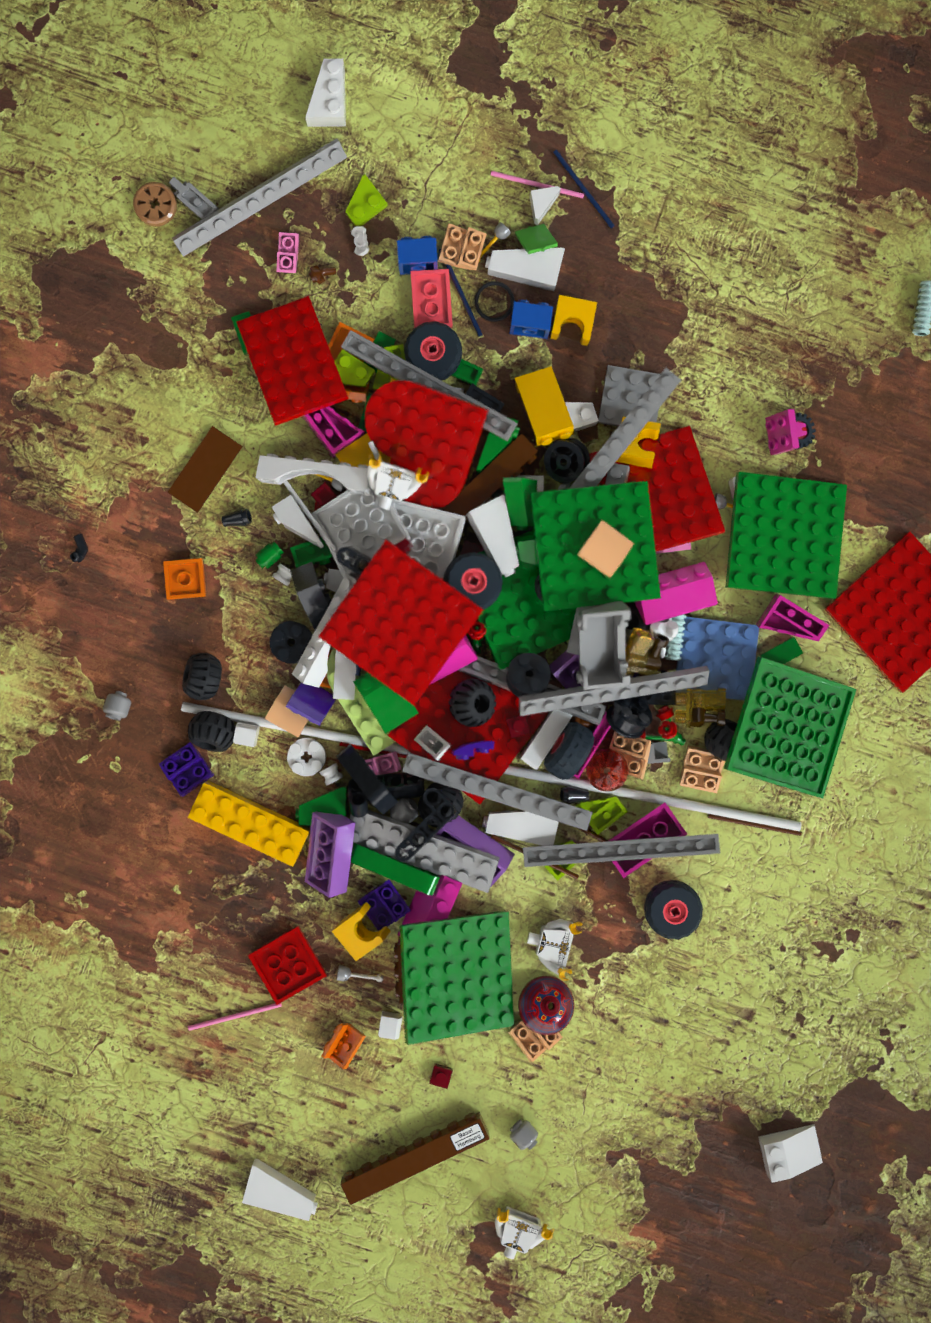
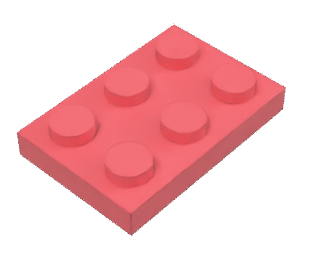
(431, 297)

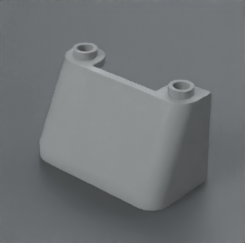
(603, 646)

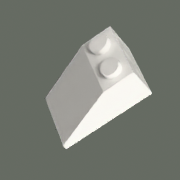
(790, 1152)

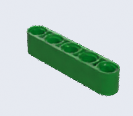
(394, 869)

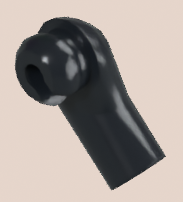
(81, 550)

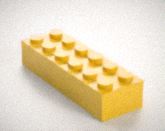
(249, 823)

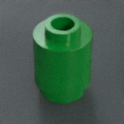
(268, 555)

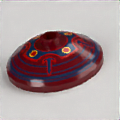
(534, 1005)

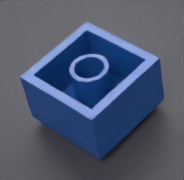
(417, 254)
(531, 319)

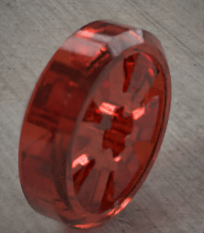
(618, 770)

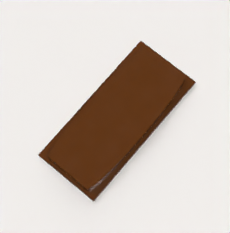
(205, 469)

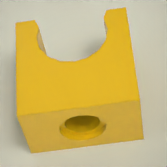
(577, 312)
(634, 454)
(355, 936)

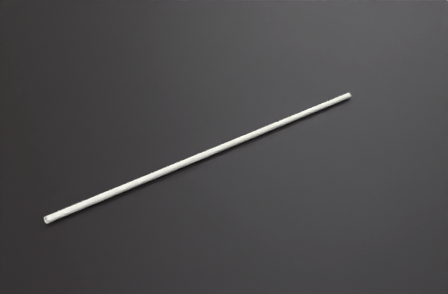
(523, 772)

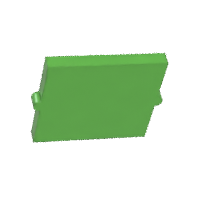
(536, 238)

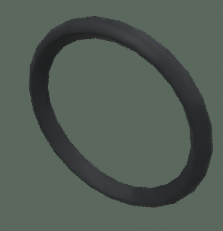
(477, 297)

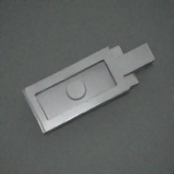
(193, 198)

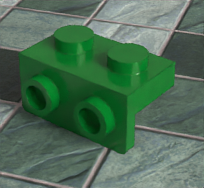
(309, 553)

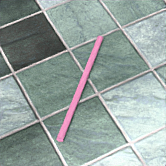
(533, 183)
(234, 1016)

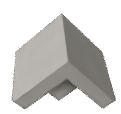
(658, 753)

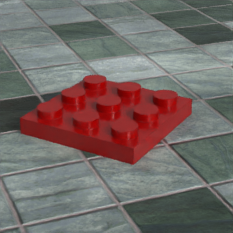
(287, 965)

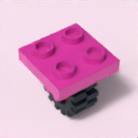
(788, 431)

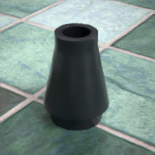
(240, 517)
(573, 795)

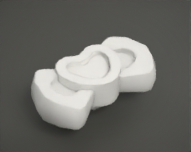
(360, 240)

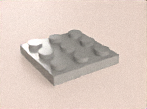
(622, 392)

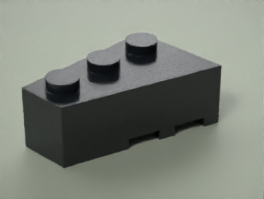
(311, 592)

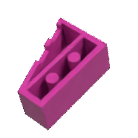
(332, 429)
(791, 619)

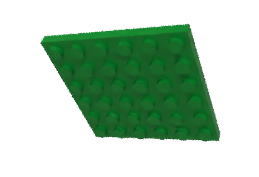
(567, 520)
(786, 535)
(517, 619)
(790, 728)
(456, 976)

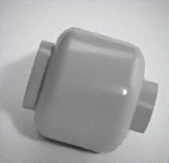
(117, 706)
(405, 810)
(523, 1135)

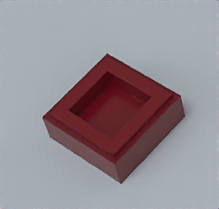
(323, 494)

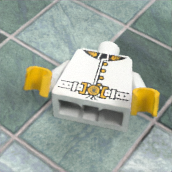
(392, 481)
(554, 945)
(519, 1231)

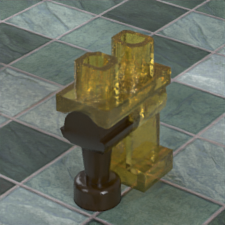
(639, 657)
(697, 703)

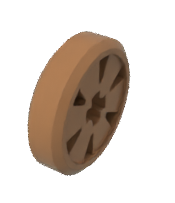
(149, 194)

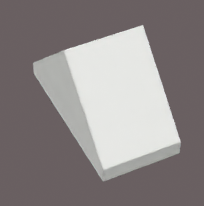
(542, 200)
(432, 742)

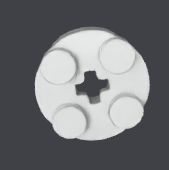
(298, 764)

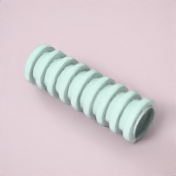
(923, 310)
(674, 646)

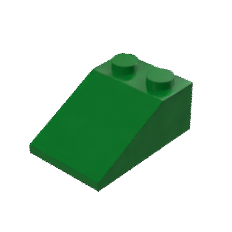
(494, 447)
(385, 704)

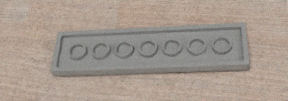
(437, 856)

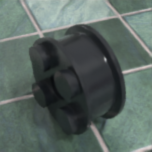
(566, 460)
(281, 638)
(528, 665)
(629, 717)

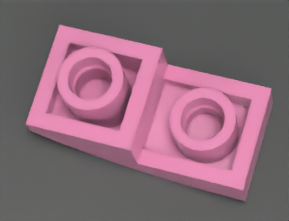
(287, 252)
(384, 763)

